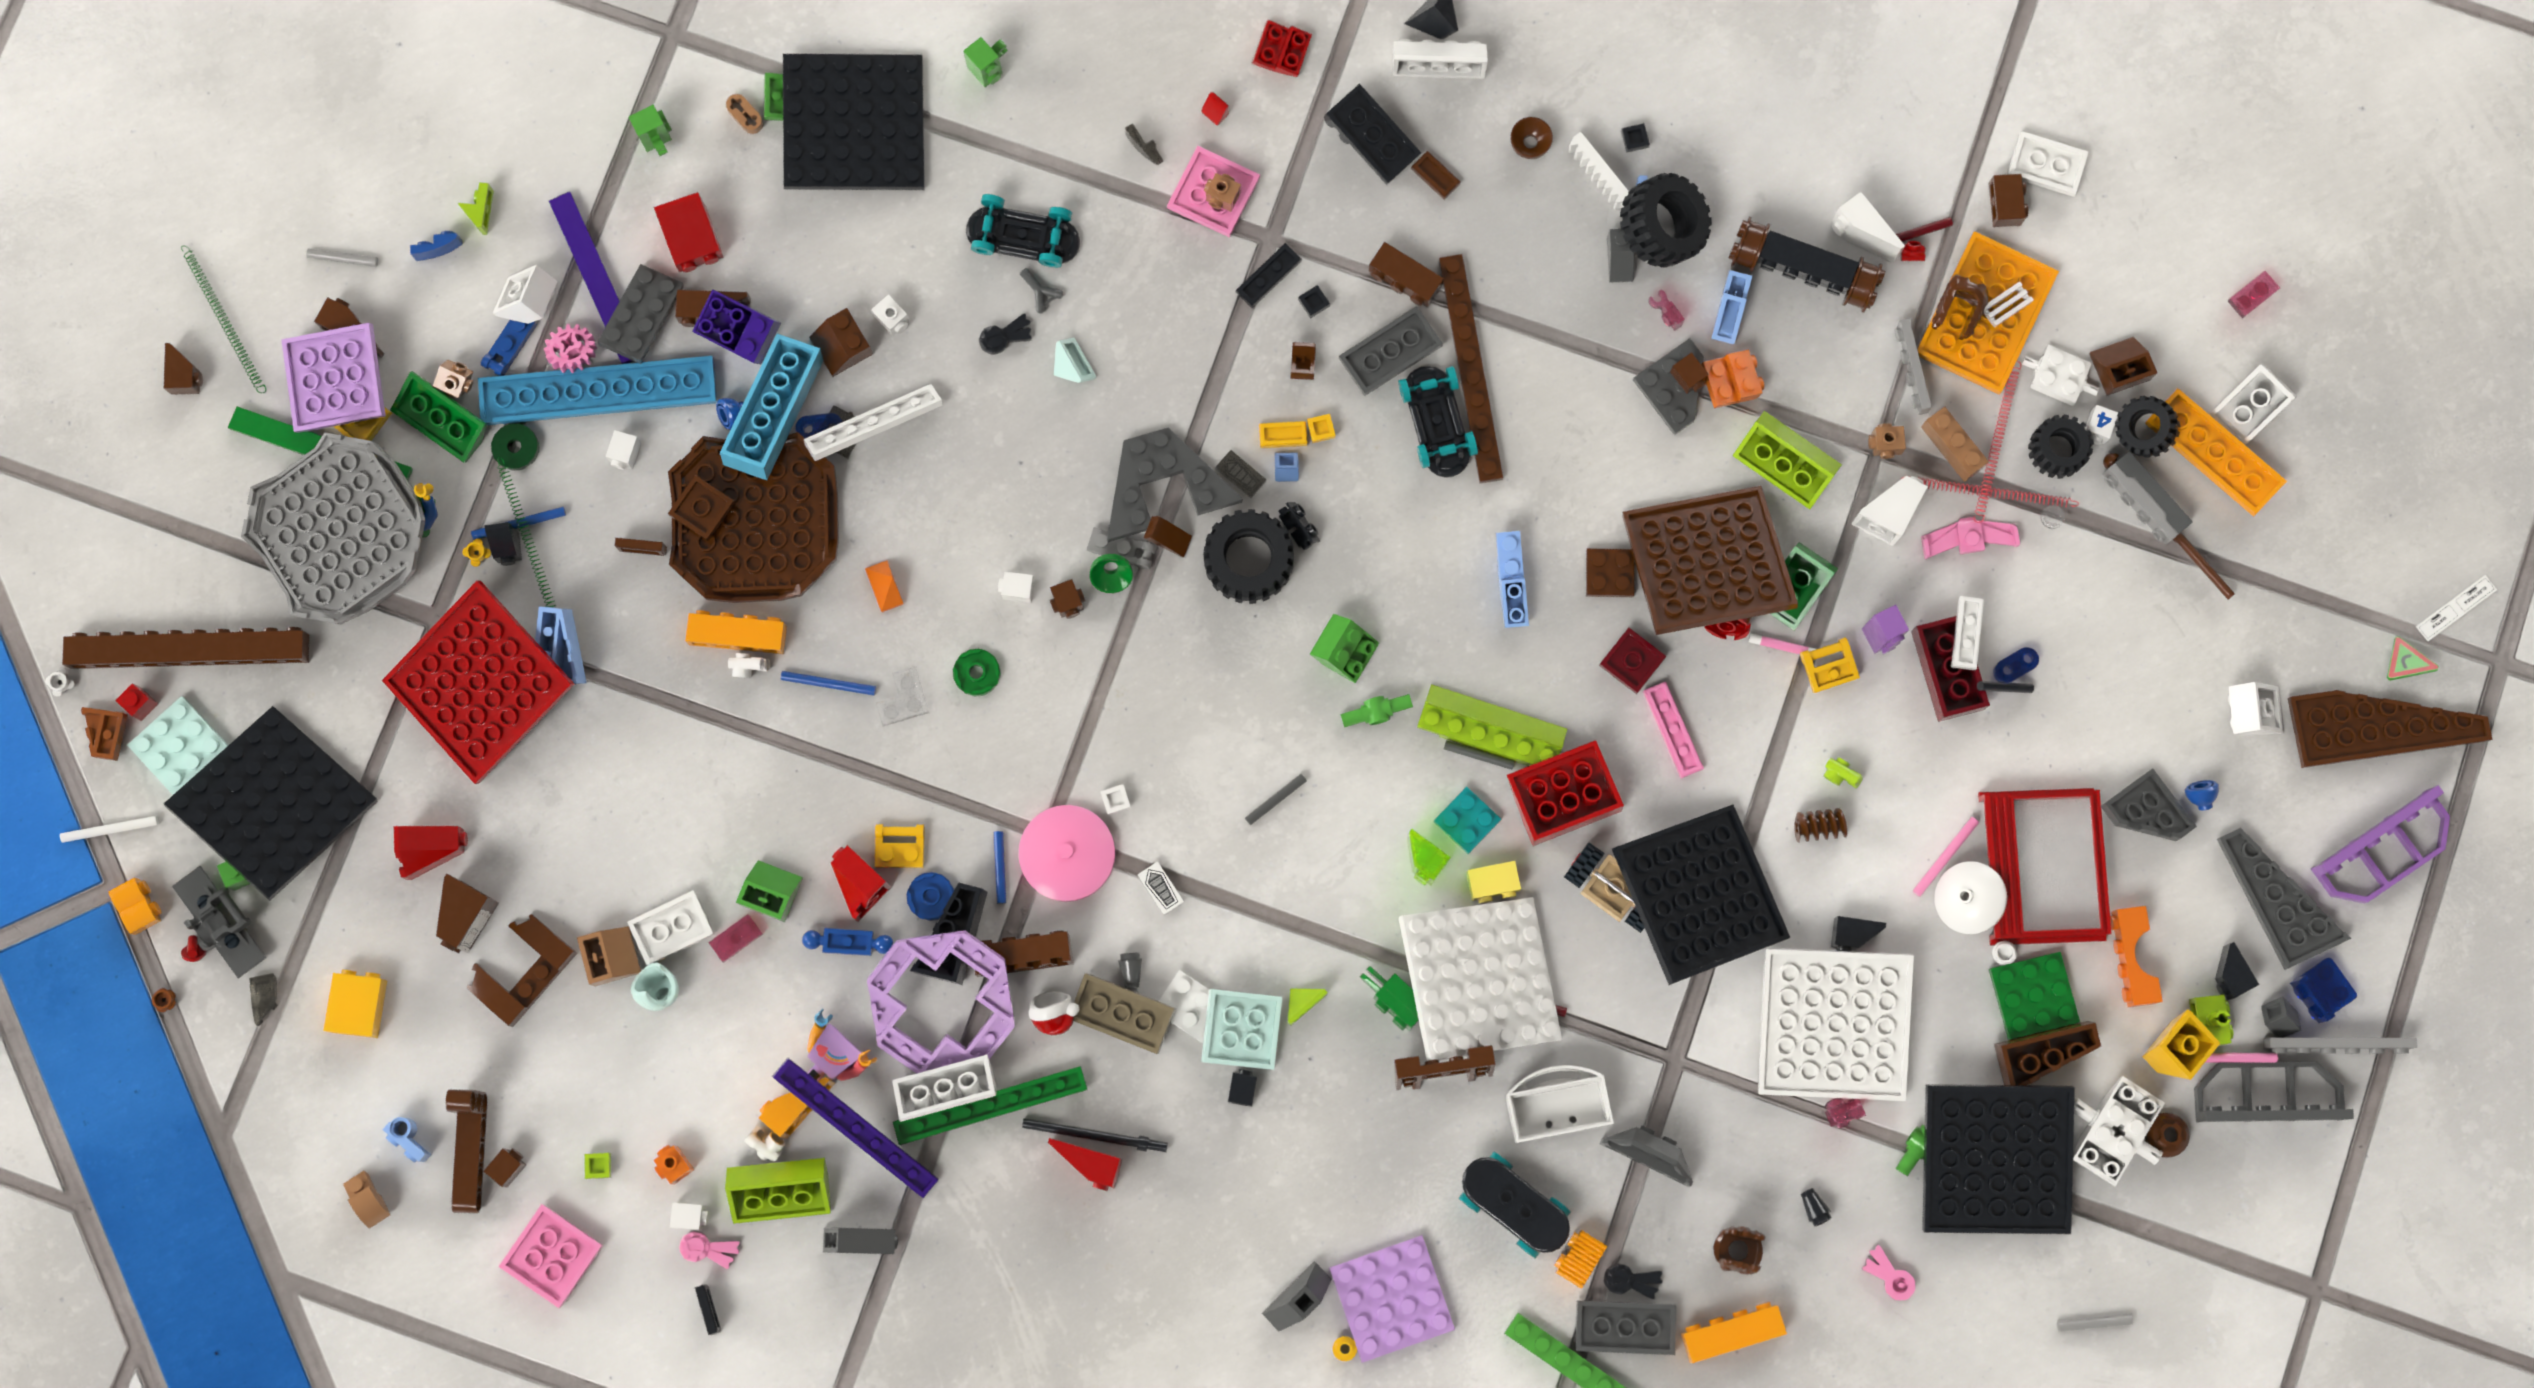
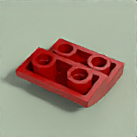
(1281, 49)

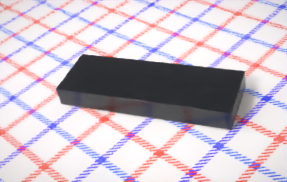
(1268, 275)

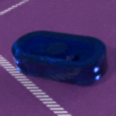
(818, 422)
(2016, 664)

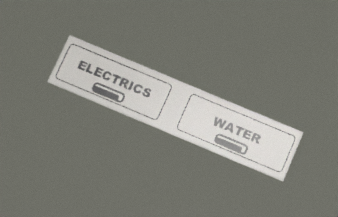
(2456, 608)

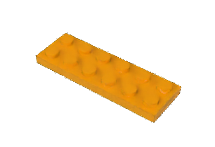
(2221, 455)

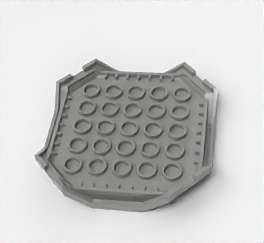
(337, 529)

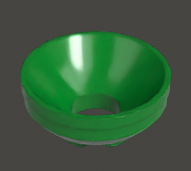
(1111, 581)

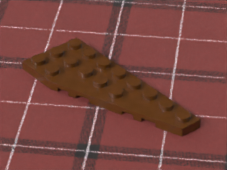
(2355, 727)

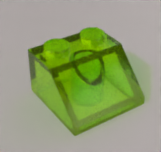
(1425, 858)

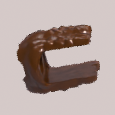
(1972, 293)
(1752, 1239)

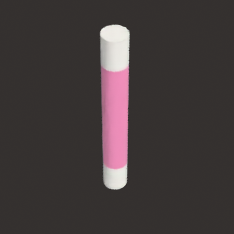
(1778, 644)

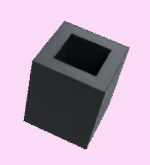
(1242, 1088)

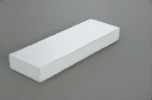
(1967, 633)

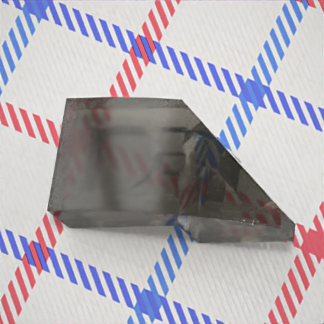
(1147, 150)
(263, 996)

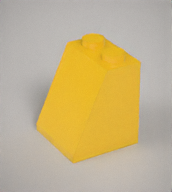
(2181, 1047)

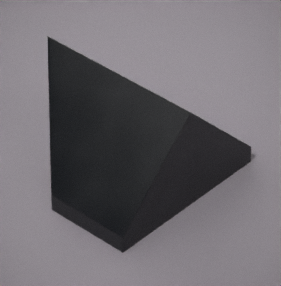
(1435, 18)

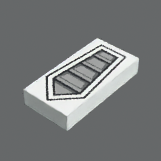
(1160, 888)

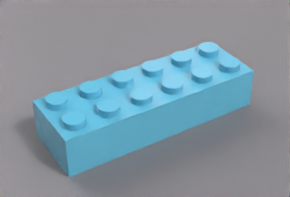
(771, 406)

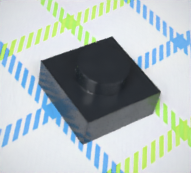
(1635, 138)
(1314, 301)

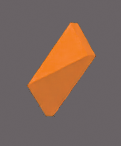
(884, 586)

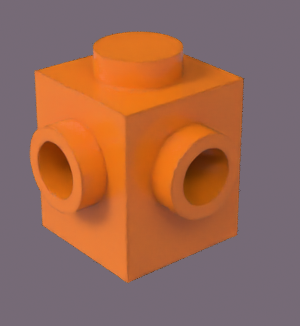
(672, 1164)

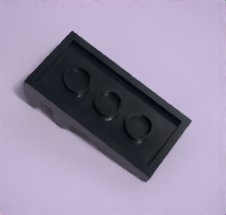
(1372, 134)

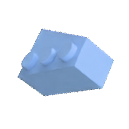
(559, 639)

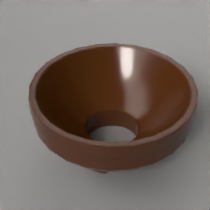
(1534, 128)
(2156, 1135)

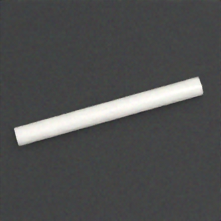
(109, 829)

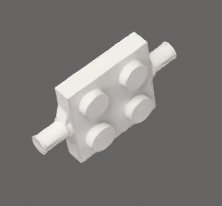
(2060, 375)

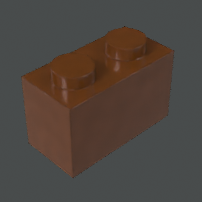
(2007, 200)

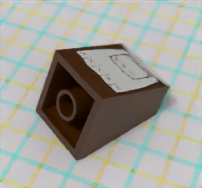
(462, 914)

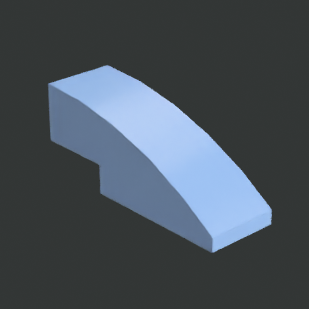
(1731, 307)

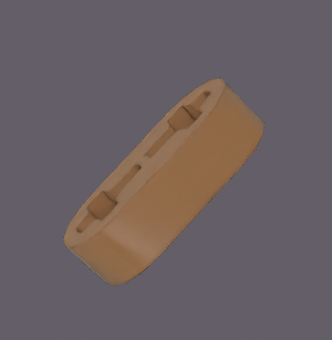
(740, 117)

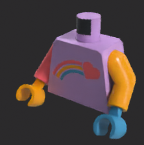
(834, 1052)

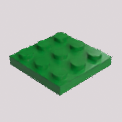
(2034, 995)

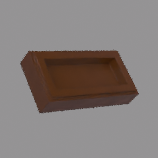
(1435, 175)
(640, 546)

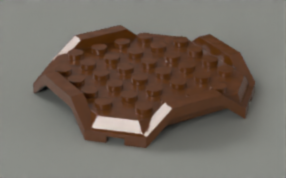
(773, 537)

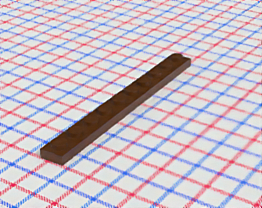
(1470, 368)

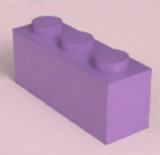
(1885, 630)

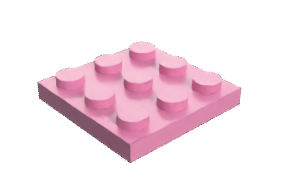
(1190, 197)
(551, 1256)

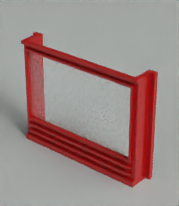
(2051, 864)

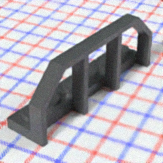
(2264, 1113)

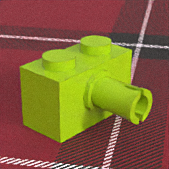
(2214, 1014)

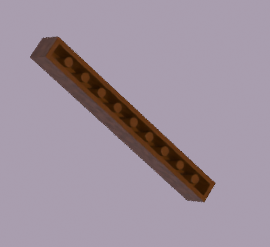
(185, 648)

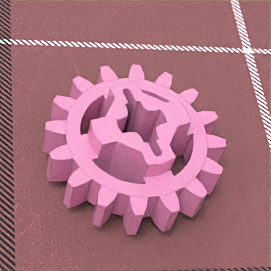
(570, 348)

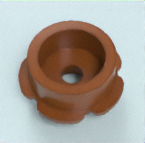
(158, 997)

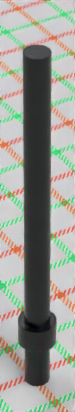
(1142, 1143)

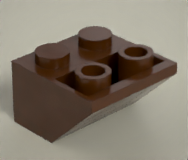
(2123, 365)

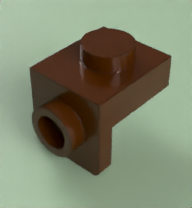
(1303, 360)

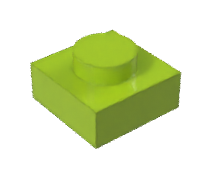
(597, 1165)

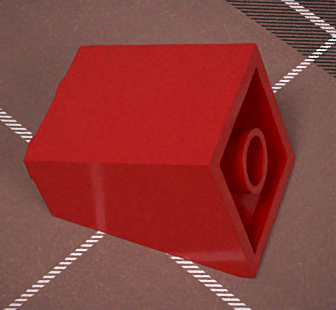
(689, 232)

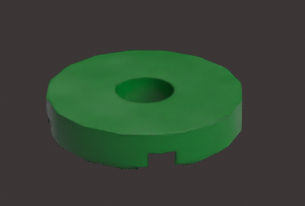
(982, 685)

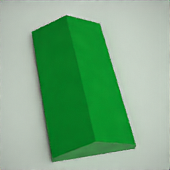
(439, 417)

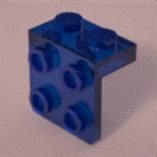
(2323, 990)

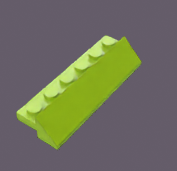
(1490, 727)

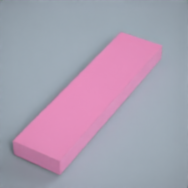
(1673, 730)

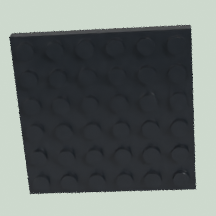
(853, 122)
(270, 803)
(1700, 894)
(1998, 1159)

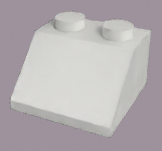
(526, 296)
(2255, 709)

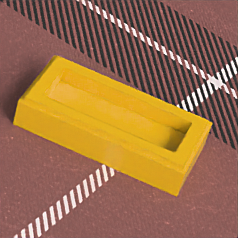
(1283, 434)

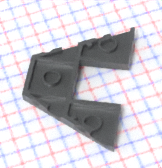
(1155, 458)

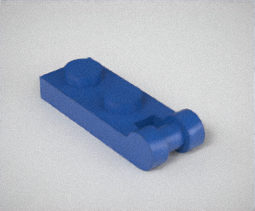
(508, 346)

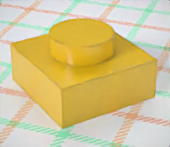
(1321, 428)

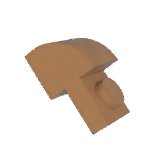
(365, 1200)

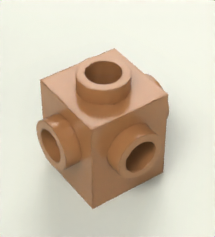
(1222, 192)
(453, 379)
(1887, 441)

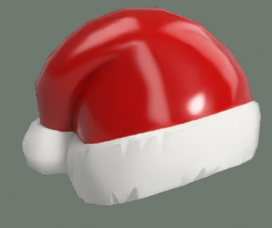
(1053, 1012)

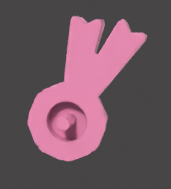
(696, 1247)
(1898, 1283)

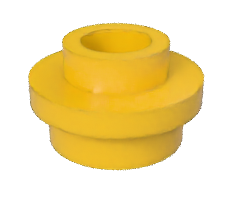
(1336, 1348)

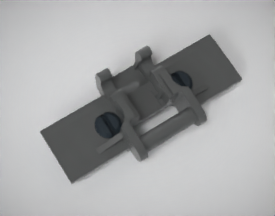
(211, 925)

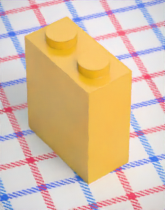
(355, 1004)

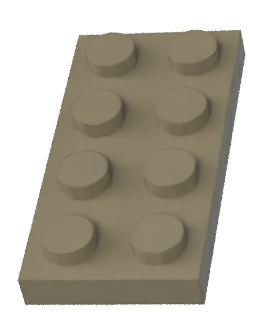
(1122, 1013)

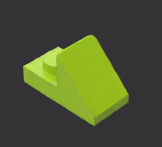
(480, 211)

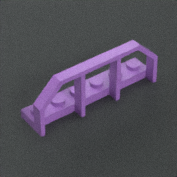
(2389, 825)

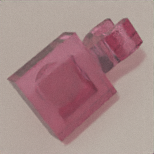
(1669, 312)

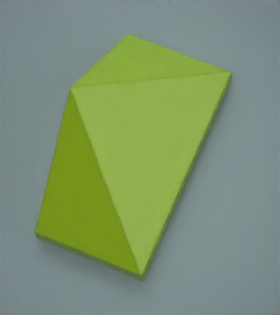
(1302, 1001)

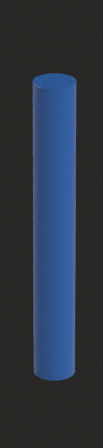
(999, 867)

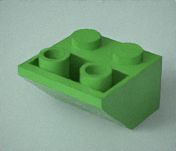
(1344, 647)
(769, 891)

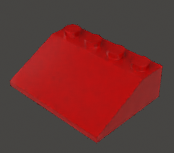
(1565, 793)

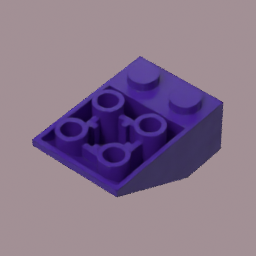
(736, 327)

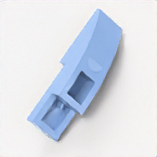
(1511, 579)

